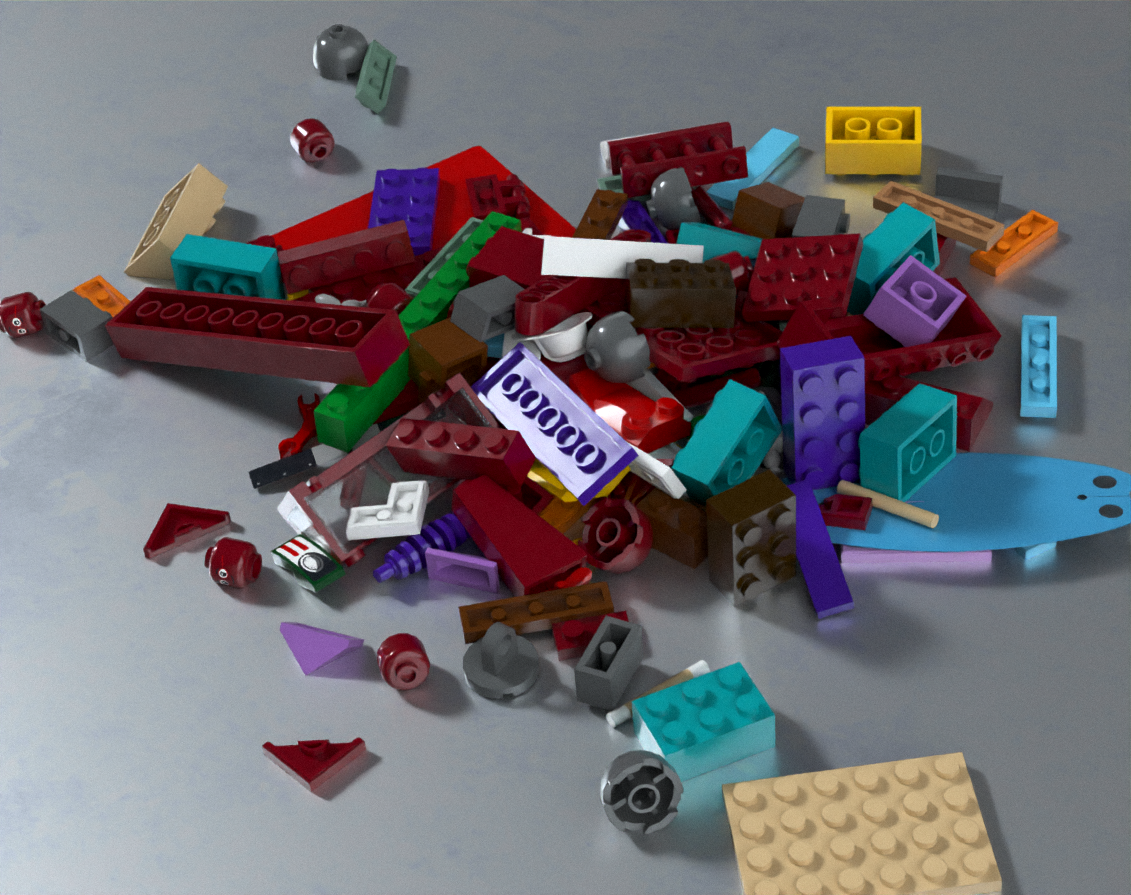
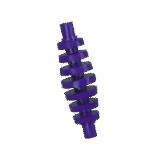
(410, 554)

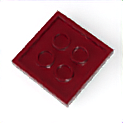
(802, 271)

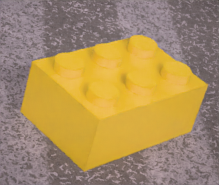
(873, 140)

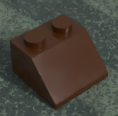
(677, 526)

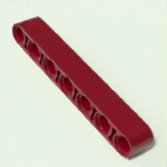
(560, 297)

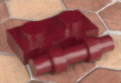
(487, 196)

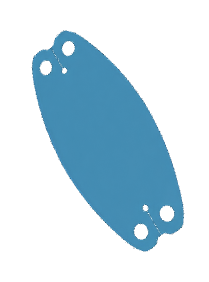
(995, 505)

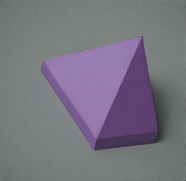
(462, 570)
(317, 646)

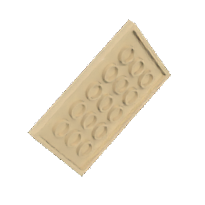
(863, 831)

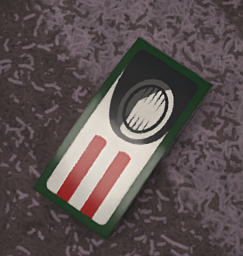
(309, 563)

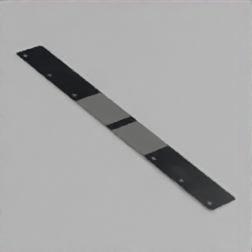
(309, 458)

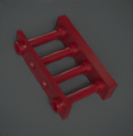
(702, 151)

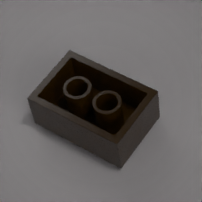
(680, 294)
(751, 537)

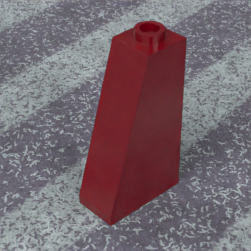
(525, 546)

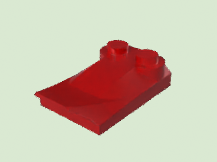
(630, 413)

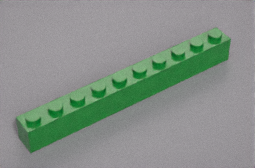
(353, 409)

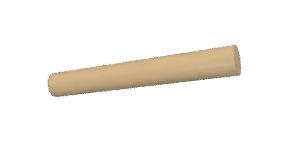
(890, 504)

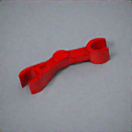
(305, 433)

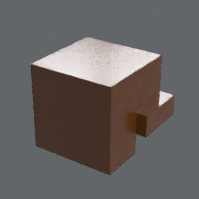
(767, 211)
(440, 354)

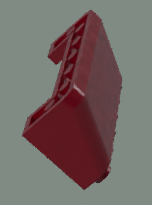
(963, 340)

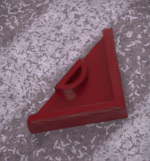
(181, 525)
(313, 760)

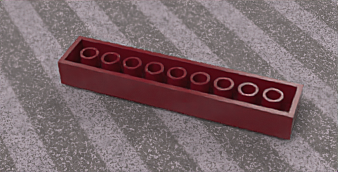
(259, 335)

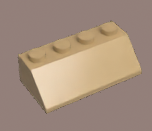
(183, 211)

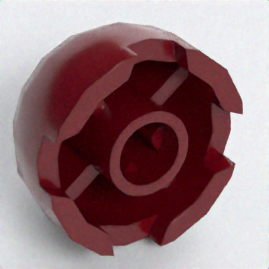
(616, 535)

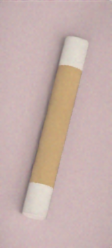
(624, 712)

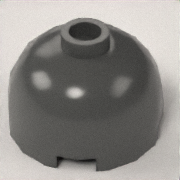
(339, 52)
(672, 200)
(616, 349)
(640, 791)

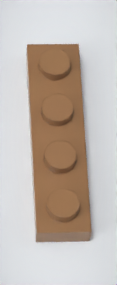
(949, 219)

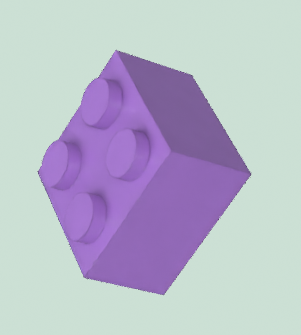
(914, 304)

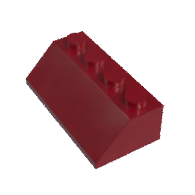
(971, 409)

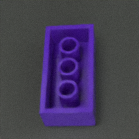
(822, 411)

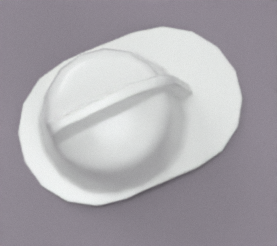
(563, 340)

